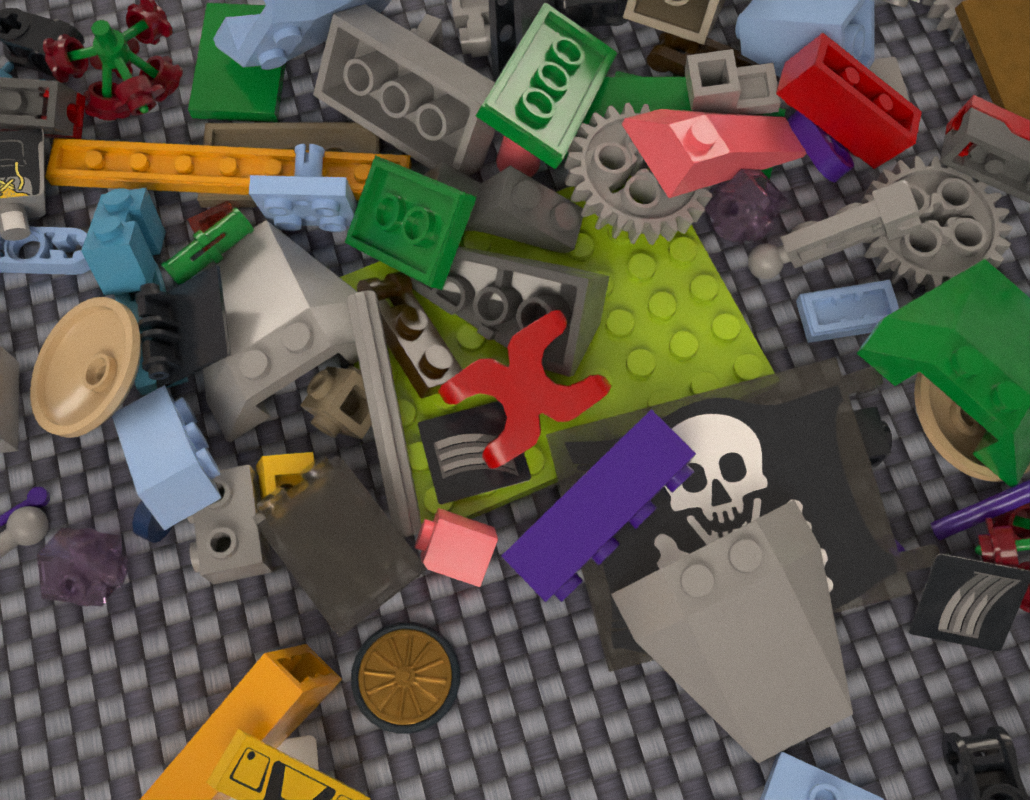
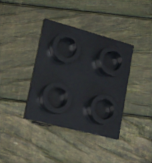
(183, 327)

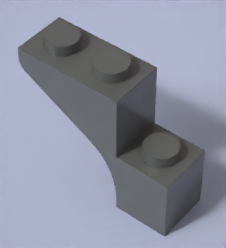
(517, 208)

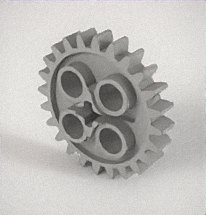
(608, 144)
(969, 219)

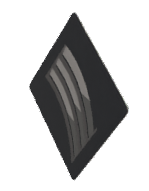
(456, 448)
(969, 602)

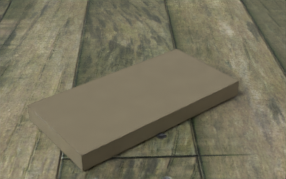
(329, 135)

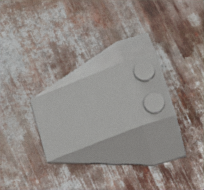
(281, 323)
(748, 632)

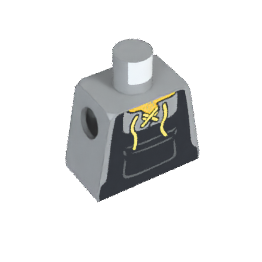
(21, 181)

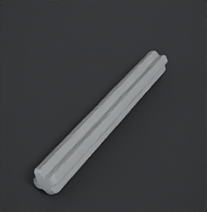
(384, 412)

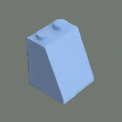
(780, 28)

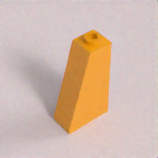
(265, 704)

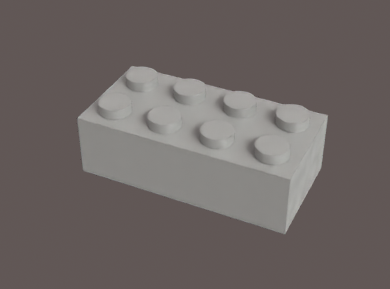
(404, 90)

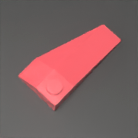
(709, 147)

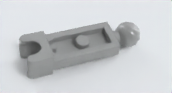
(890, 213)

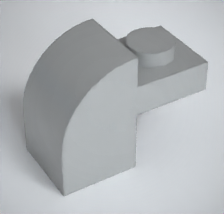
(721, 87)

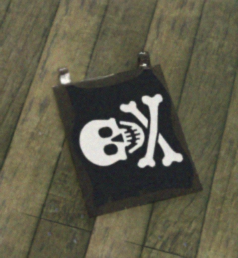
(754, 453)

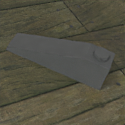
(510, 292)

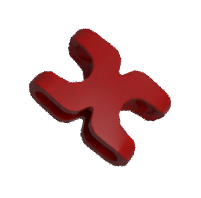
(524, 389)

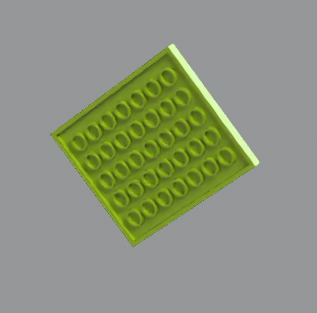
(660, 338)

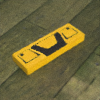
(262, 772)

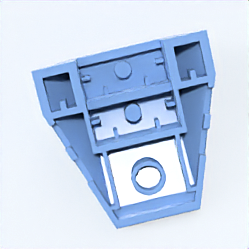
(282, 30)

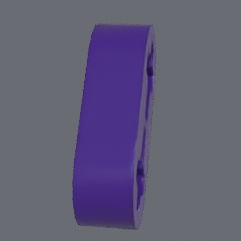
(823, 150)

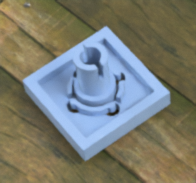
(306, 196)

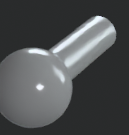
(24, 527)

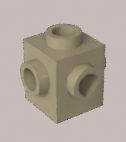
(338, 402)

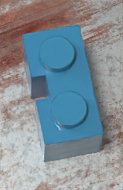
(123, 240)

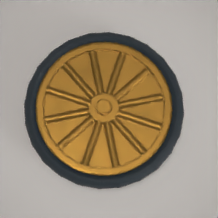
(405, 677)

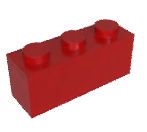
(849, 102)

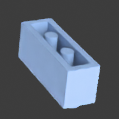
(167, 456)

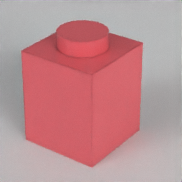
(456, 546)

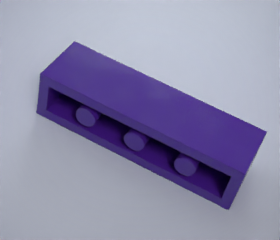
(599, 507)

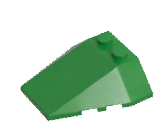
(976, 349)

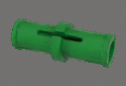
(233, 226)

